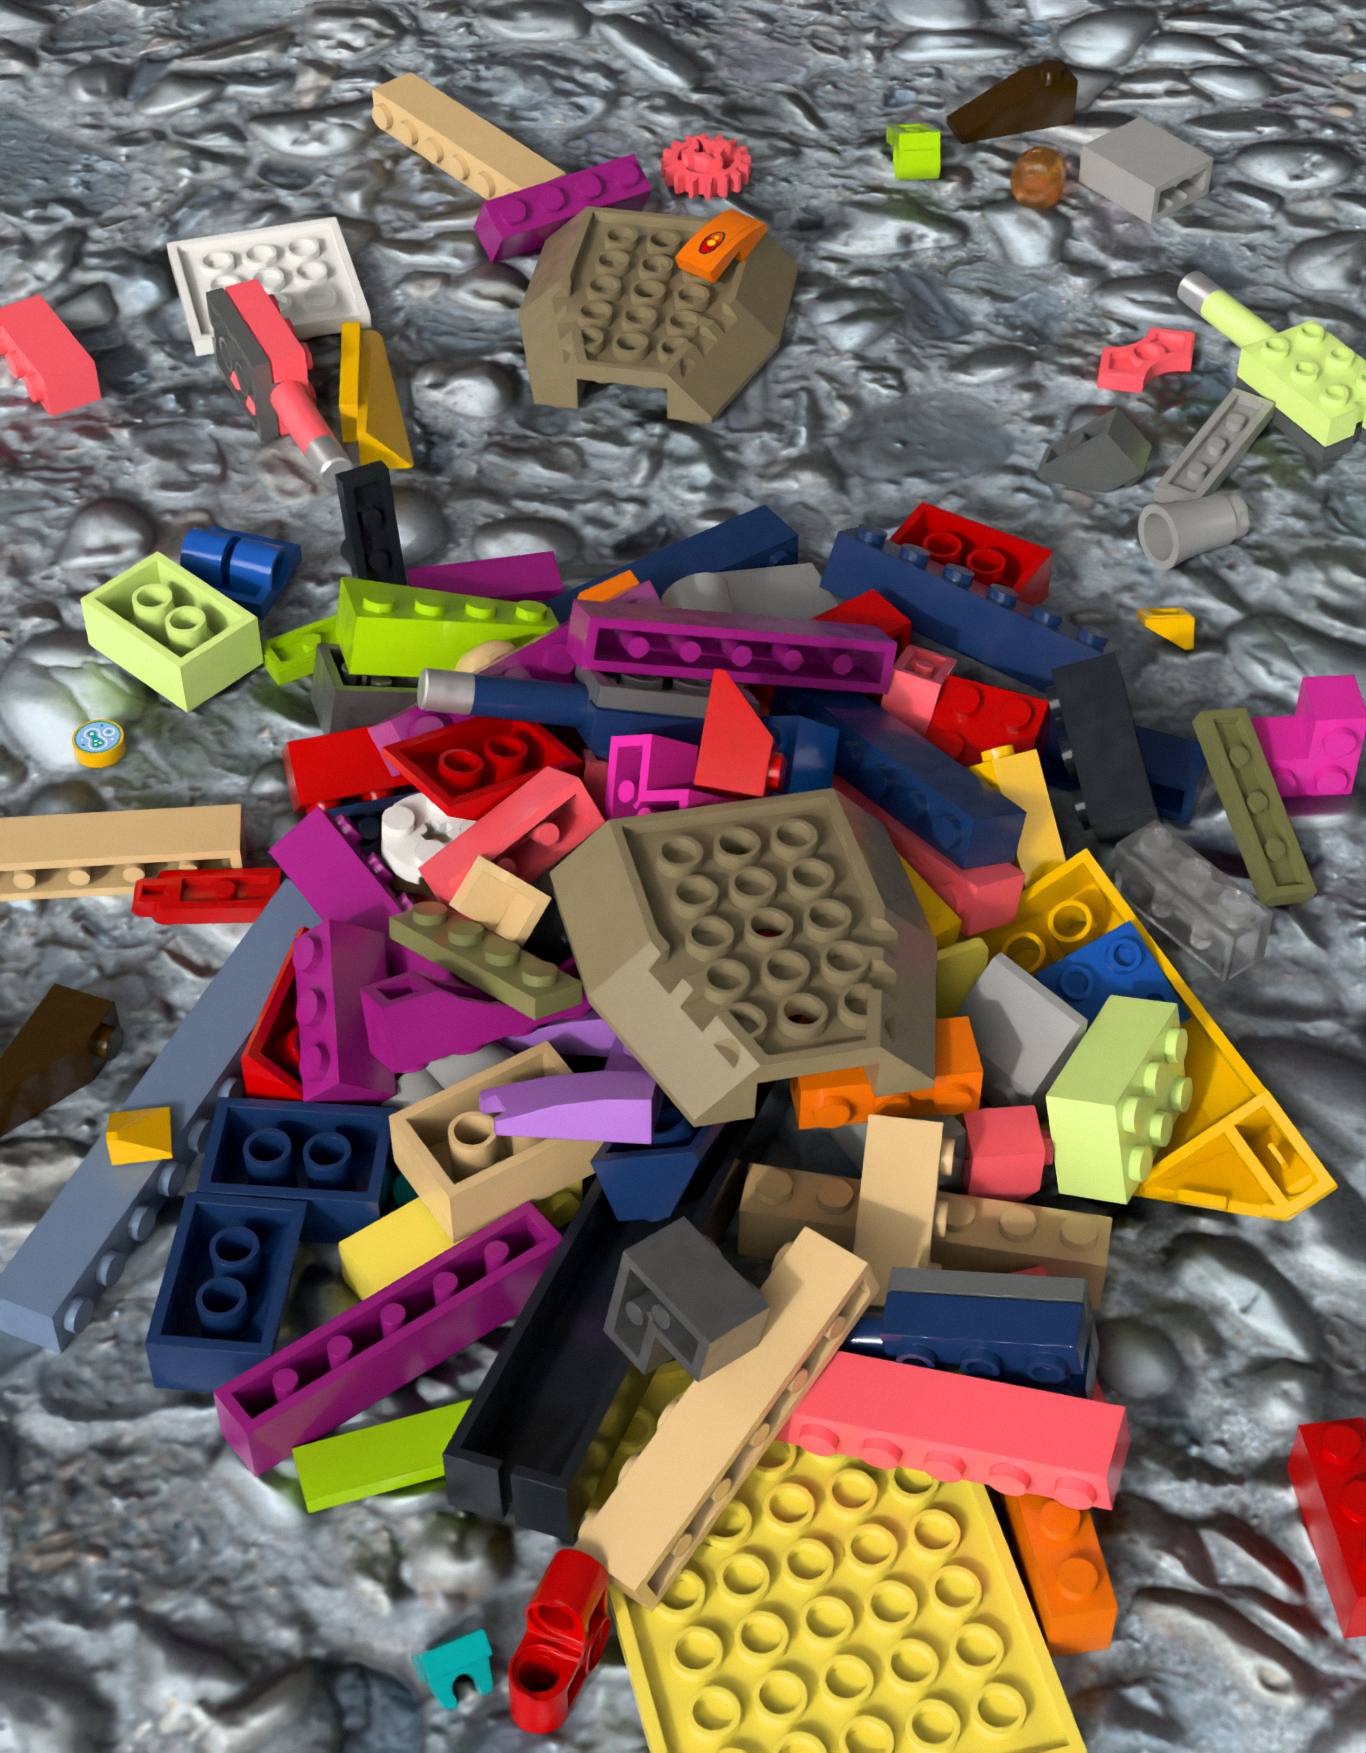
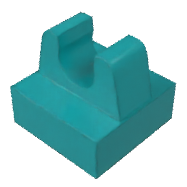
(448, 1660)

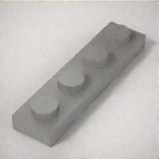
(1215, 448)

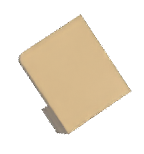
(500, 901)

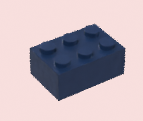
(307, 1153)

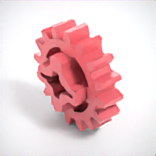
(705, 166)

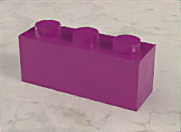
(503, 578)
(333, 1035)

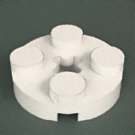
(406, 830)

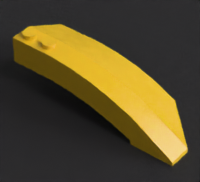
(1234, 1140)

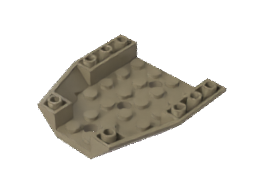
(687, 336)
(703, 999)

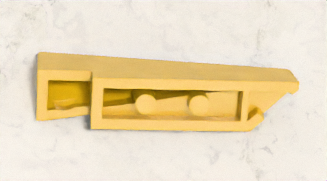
(370, 401)

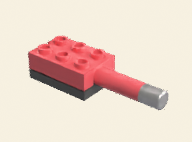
(269, 374)

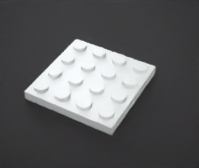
(297, 262)

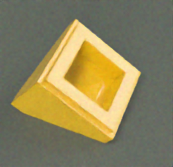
(1171, 623)
(139, 1135)

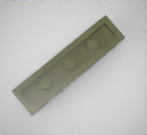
(1254, 807)
(485, 960)

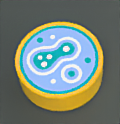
(98, 743)

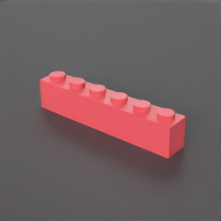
(964, 1430)

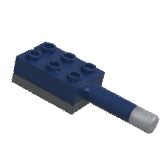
(595, 703)
(986, 1327)

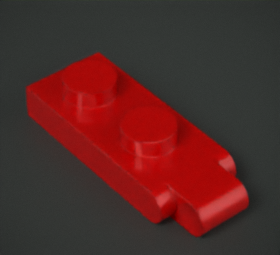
(206, 895)

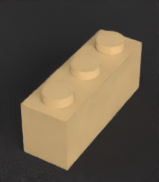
(900, 1194)

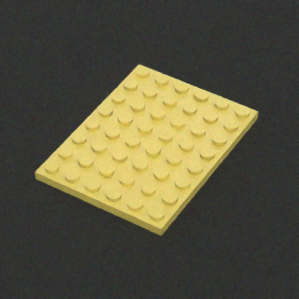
(839, 1616)

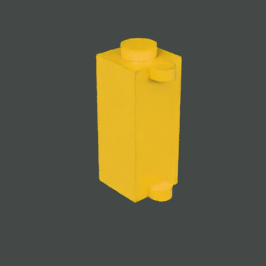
(1023, 782)

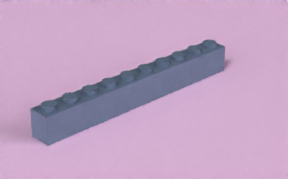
(109, 1207)

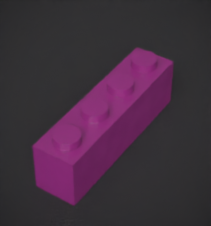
(531, 215)

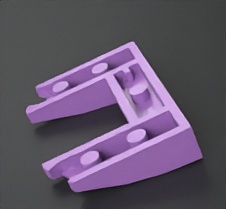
(589, 1106)

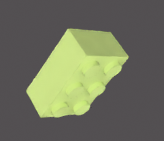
(172, 631)
(1118, 1099)

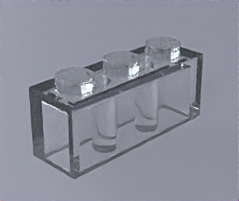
(1191, 900)

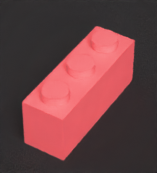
(47, 356)
(519, 834)

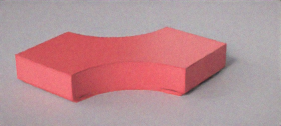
(1134, 365)

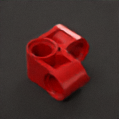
(562, 1641)

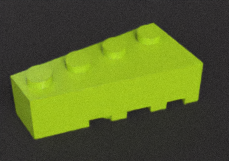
(408, 628)

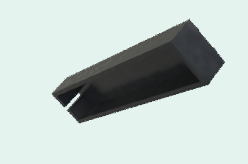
(559, 1383)

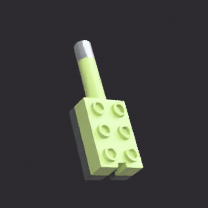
(1302, 369)

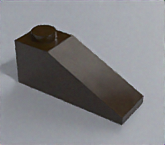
(1024, 102)
(56, 1053)

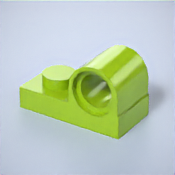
(914, 151)

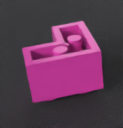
(1321, 743)
(652, 777)

